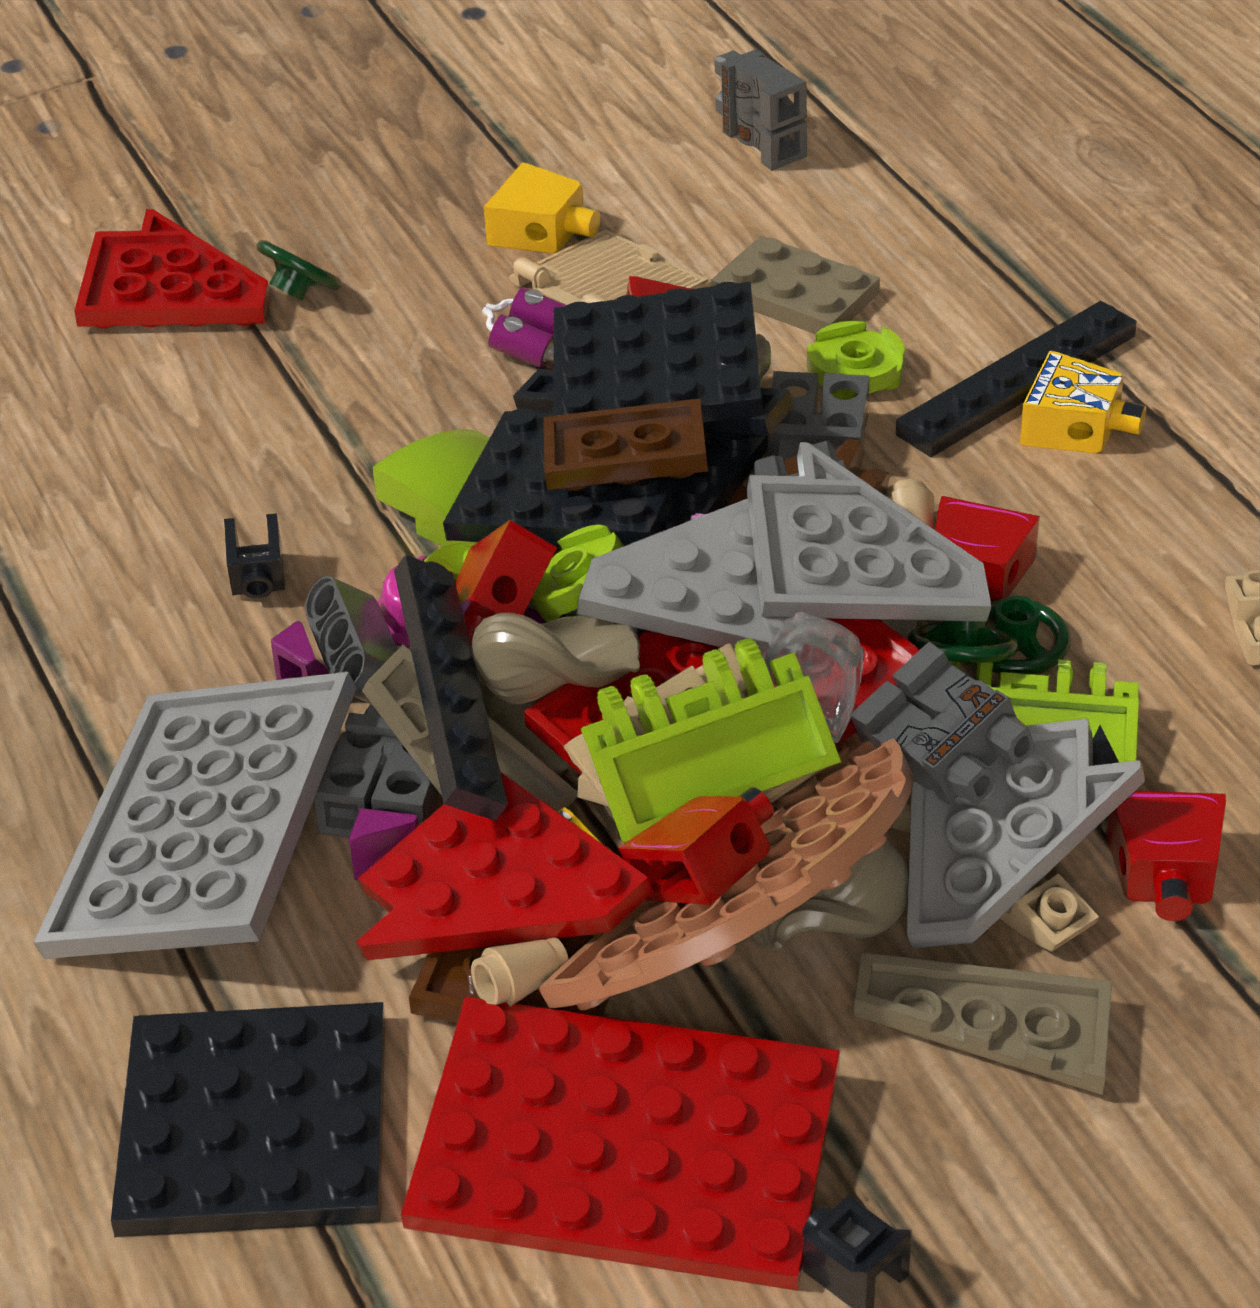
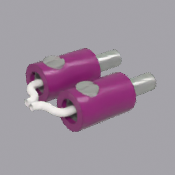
(528, 328)

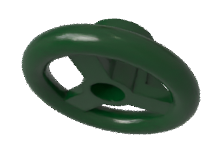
(294, 273)
(1021, 619)
(966, 641)

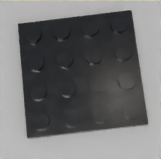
(660, 352)
(512, 486)
(251, 1120)

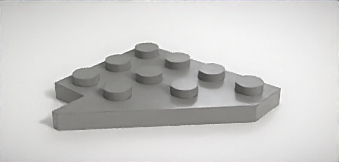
(852, 553)
(685, 582)
(983, 857)

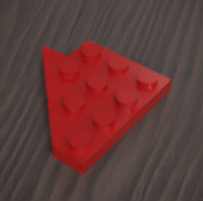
(166, 280)
(496, 882)

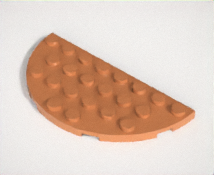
(813, 844)

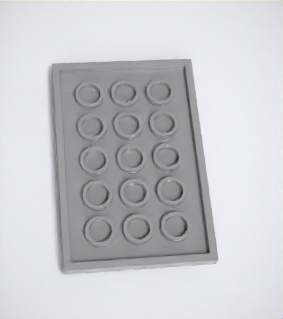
(198, 818)

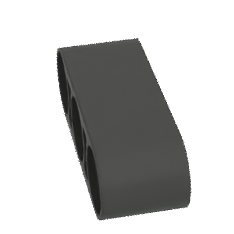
(349, 630)

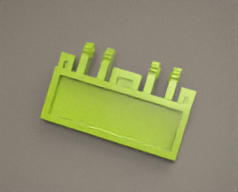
(1037, 705)
(716, 738)

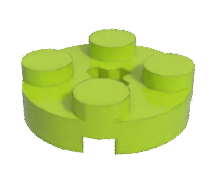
(875, 355)
(567, 570)

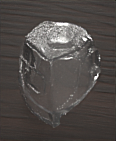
(831, 660)

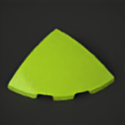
(428, 477)

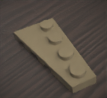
(398, 700)
(1006, 1015)

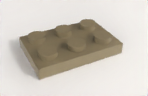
(800, 284)

